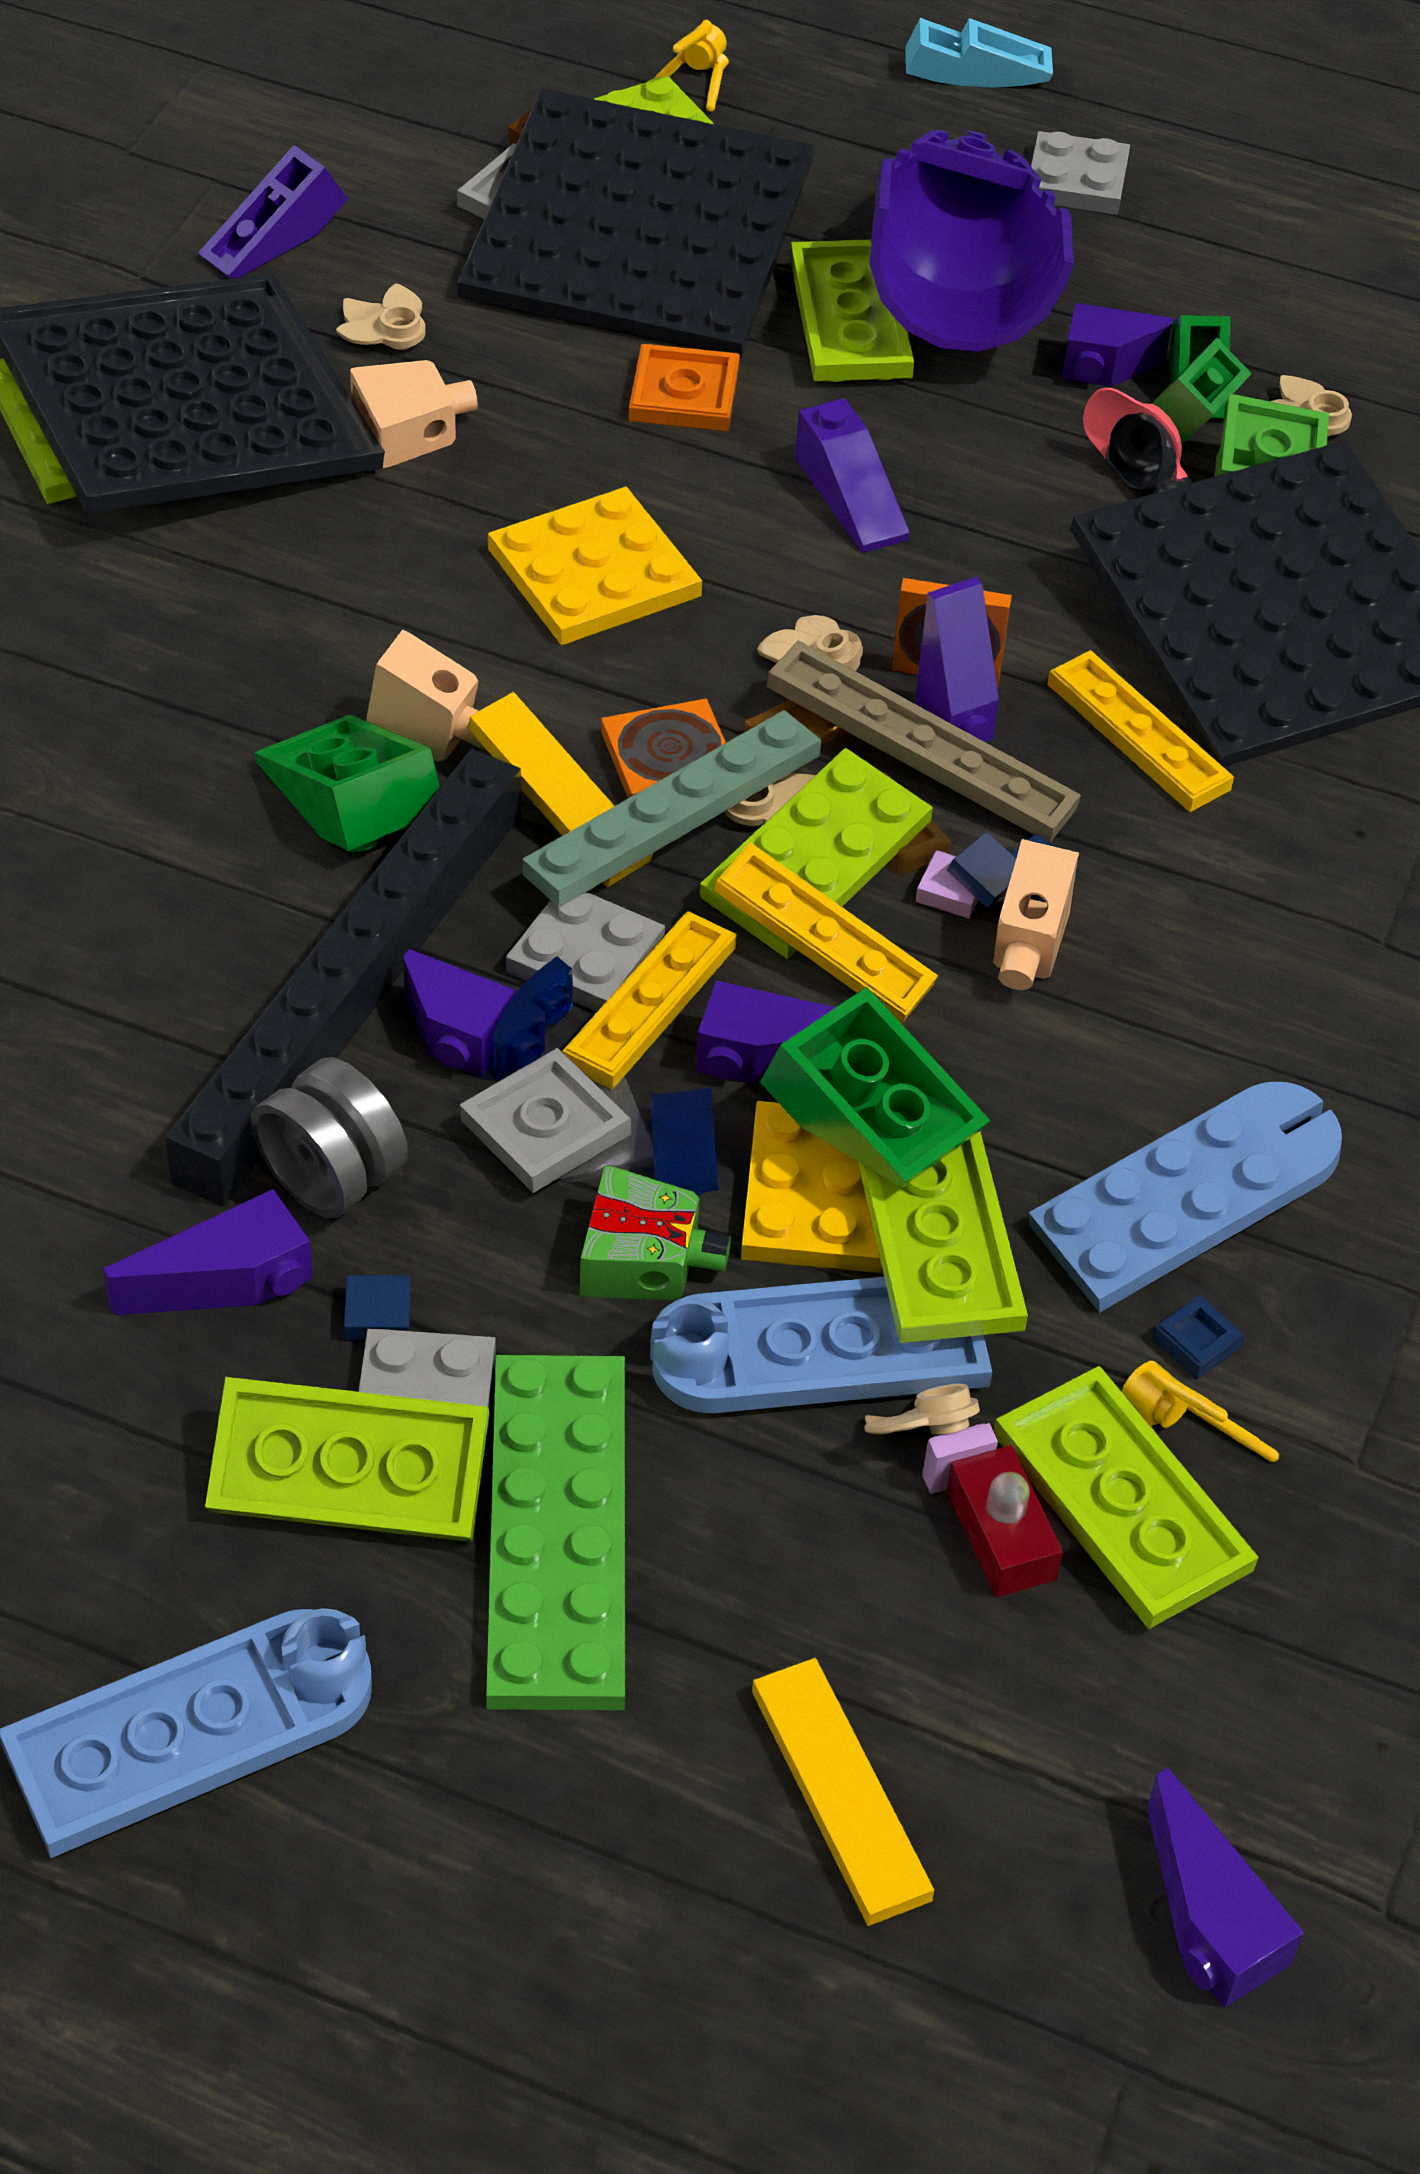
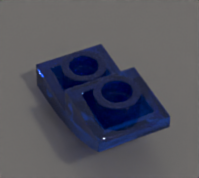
(521, 1029)
(685, 1140)

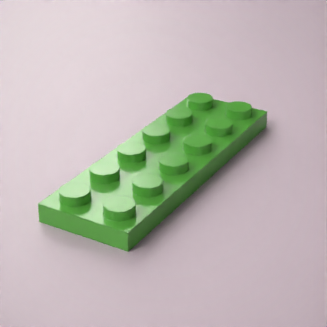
(557, 1534)

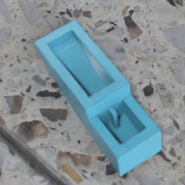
(976, 56)

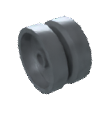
(329, 1137)

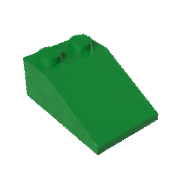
(353, 780)
(872, 1091)

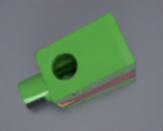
(645, 1239)

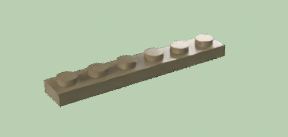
(923, 741)

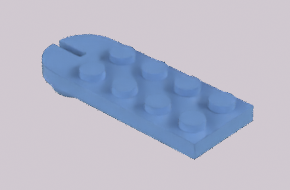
(1190, 1190)
(800, 1349)
(189, 1724)

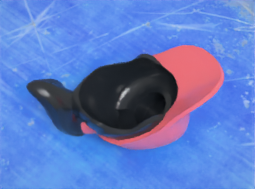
(1135, 440)

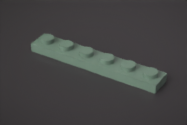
(670, 808)

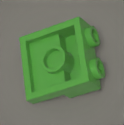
(1266, 431)

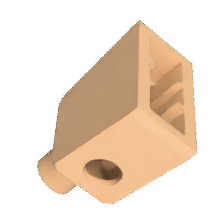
(410, 407)
(423, 696)
(1032, 929)

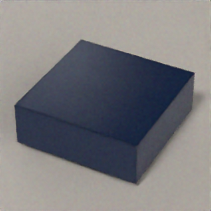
(984, 869)
(376, 1304)
(1198, 1337)

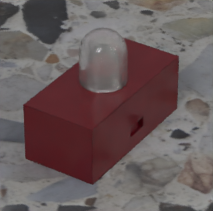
(1004, 1521)

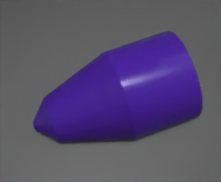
(967, 242)

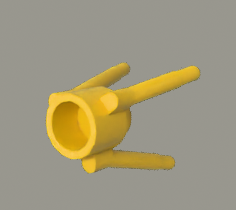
(701, 51)
(1164, 1401)

